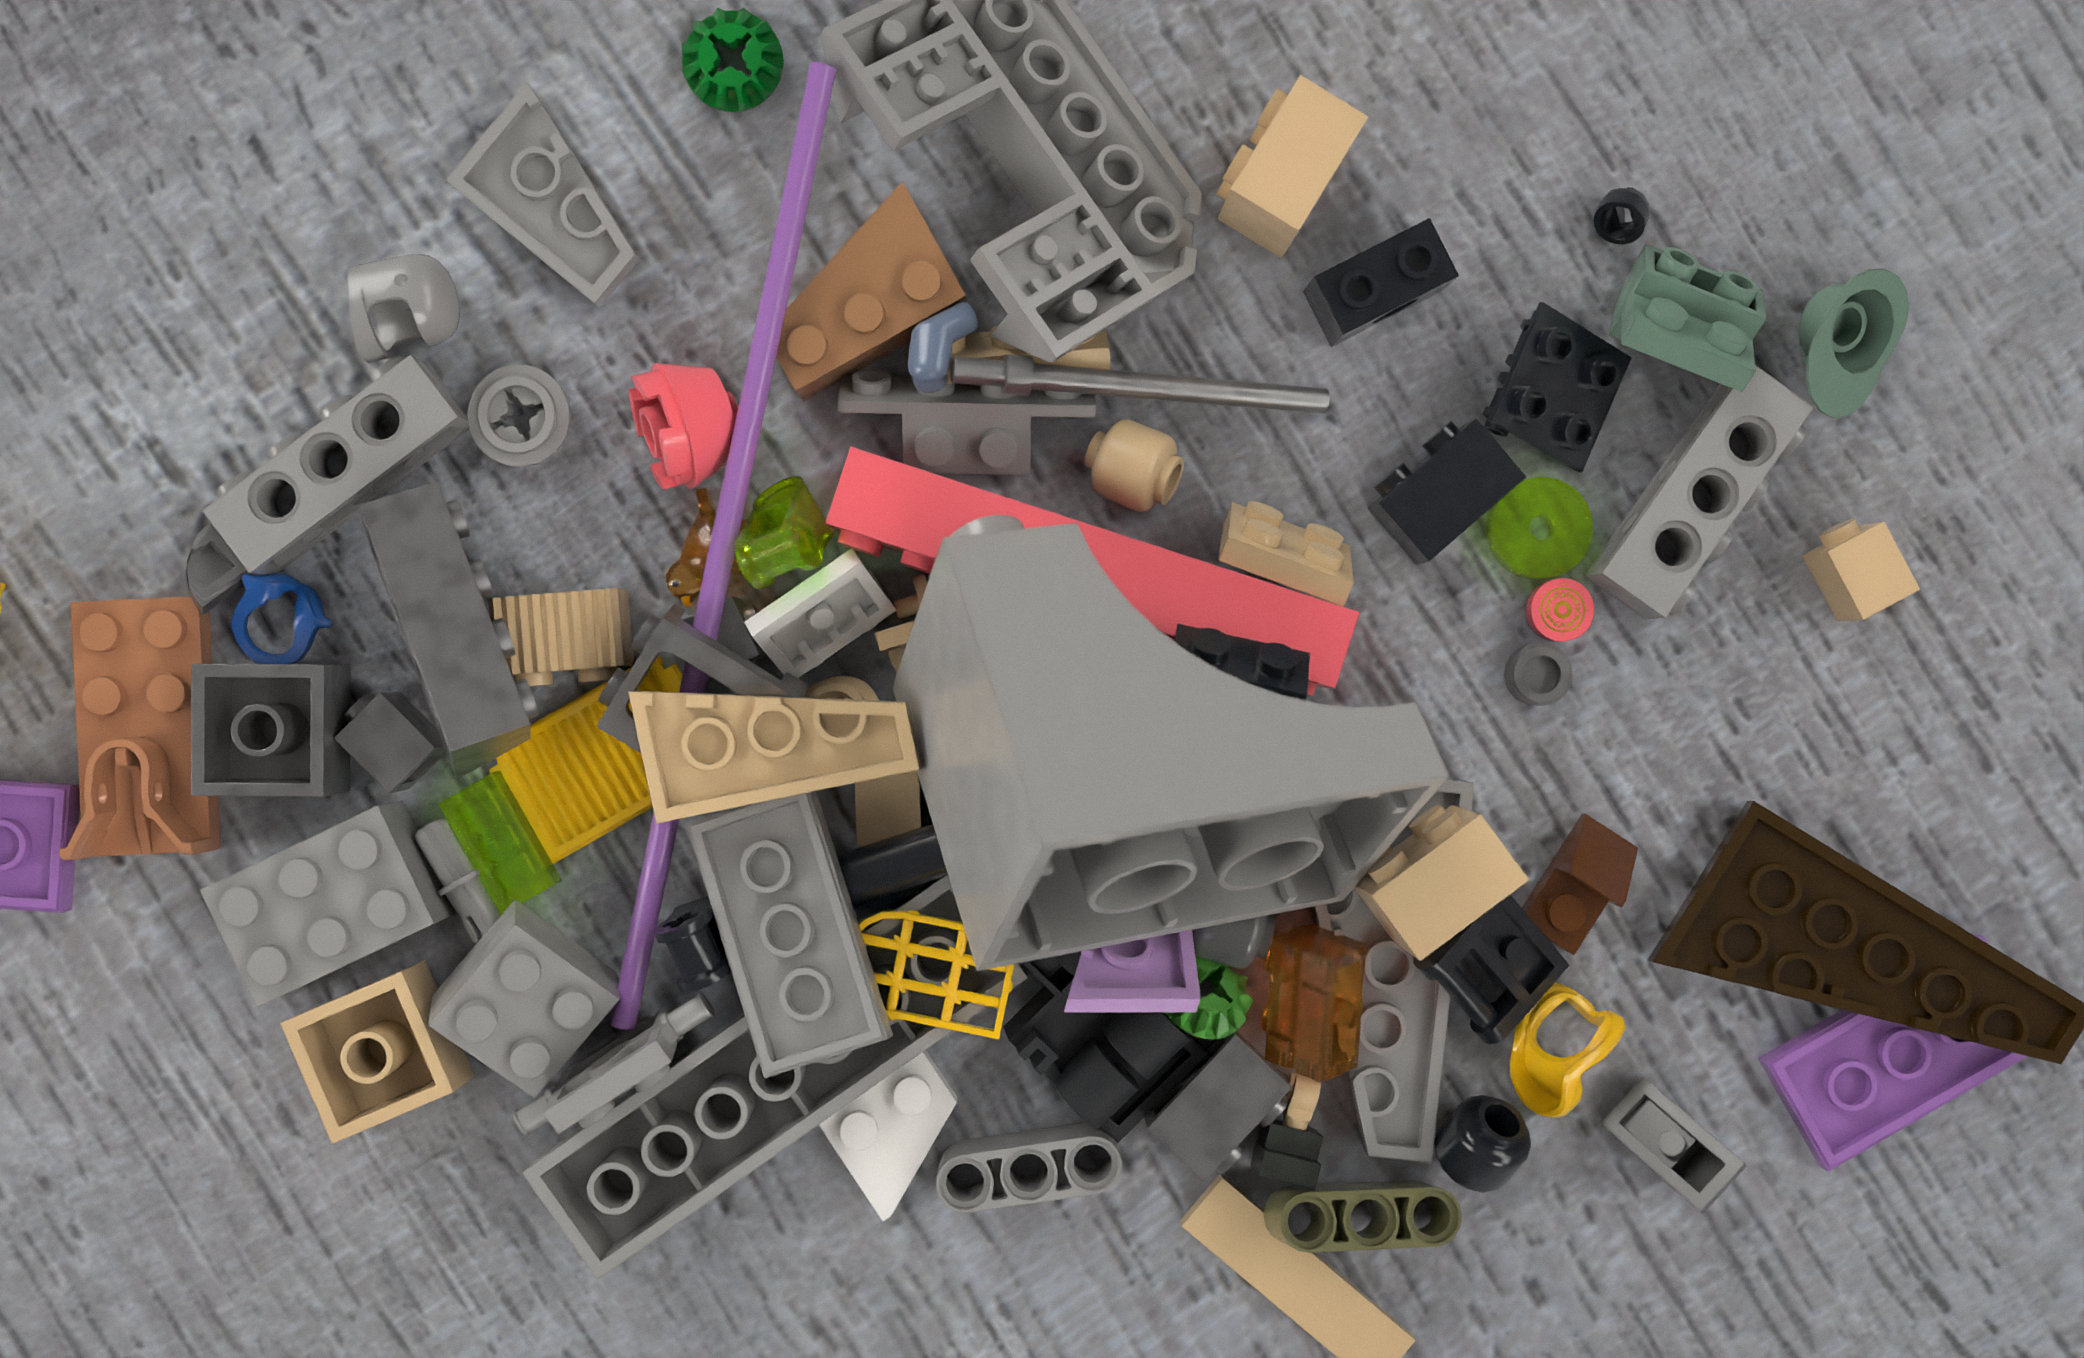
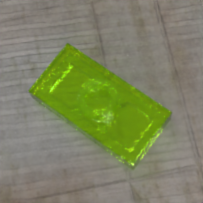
(500, 841)

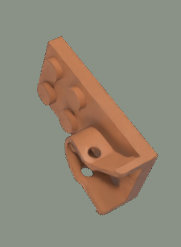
(137, 728)

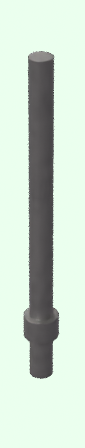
(1020, 375)

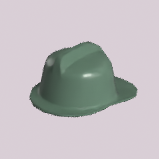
(1849, 336)

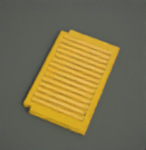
(577, 777)

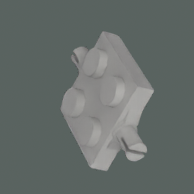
(629, 1060)

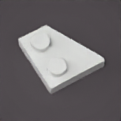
(892, 1130)

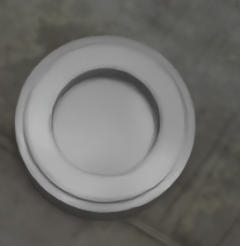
(1538, 674)

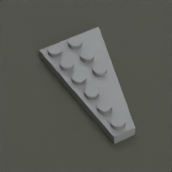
(1400, 1023)

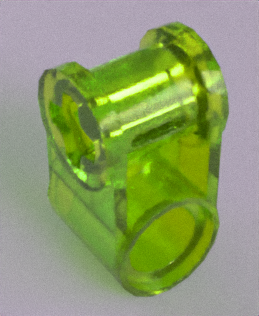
(782, 533)

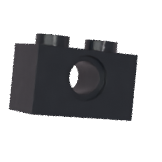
(1380, 282)

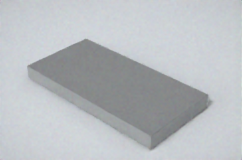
(789, 932)

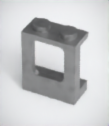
(697, 649)

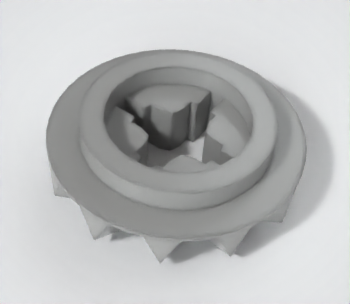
(493, 403)

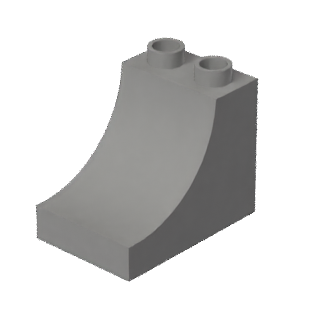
(1112, 779)

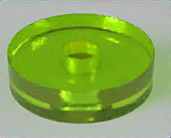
(1567, 521)

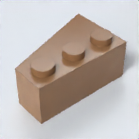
(866, 298)

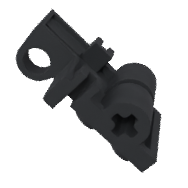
(1101, 1063)

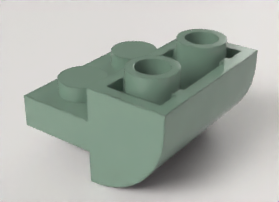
(1690, 315)

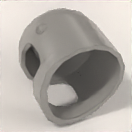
(391, 288)

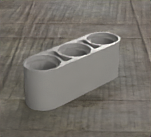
(1004, 1188)

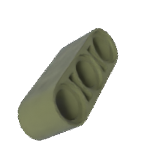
(1391, 1220)

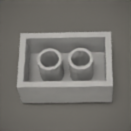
(327, 902)

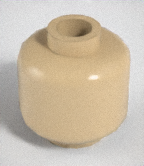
(1134, 465)

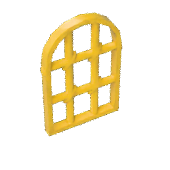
(950, 990)

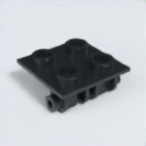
(1557, 387)

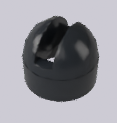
(1610, 215)

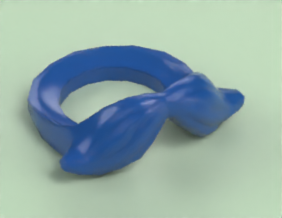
(307, 620)

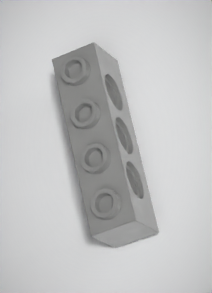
(247, 502)
(1629, 565)

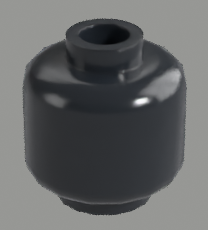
(1482, 1143)

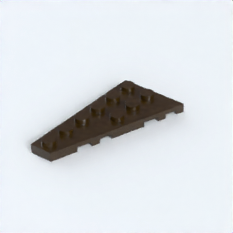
(1826, 931)

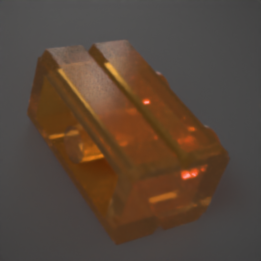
(1314, 1001)

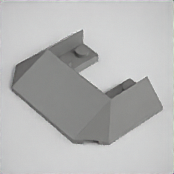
(1065, 130)

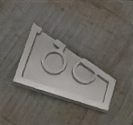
(543, 198)

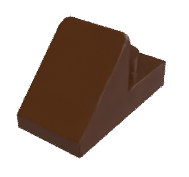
(1580, 881)

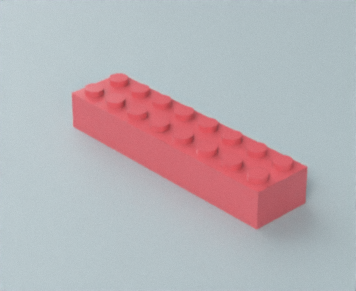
(914, 509)

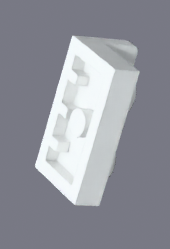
(820, 615)

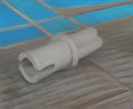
(458, 878)

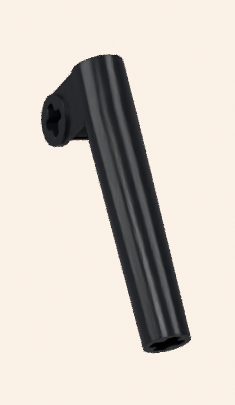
(868, 874)

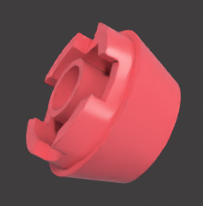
(683, 421)

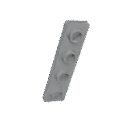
(962, 424)

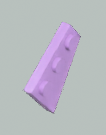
(1138, 977)

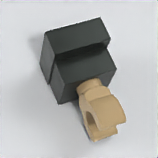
(1288, 1147)

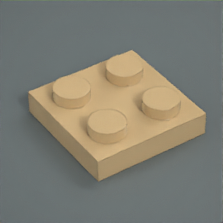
(1285, 553)

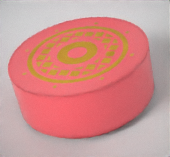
(1560, 610)

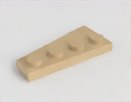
(750, 749)

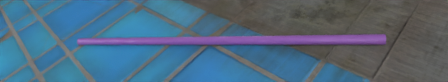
(731, 503)

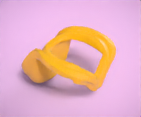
(1554, 1083)

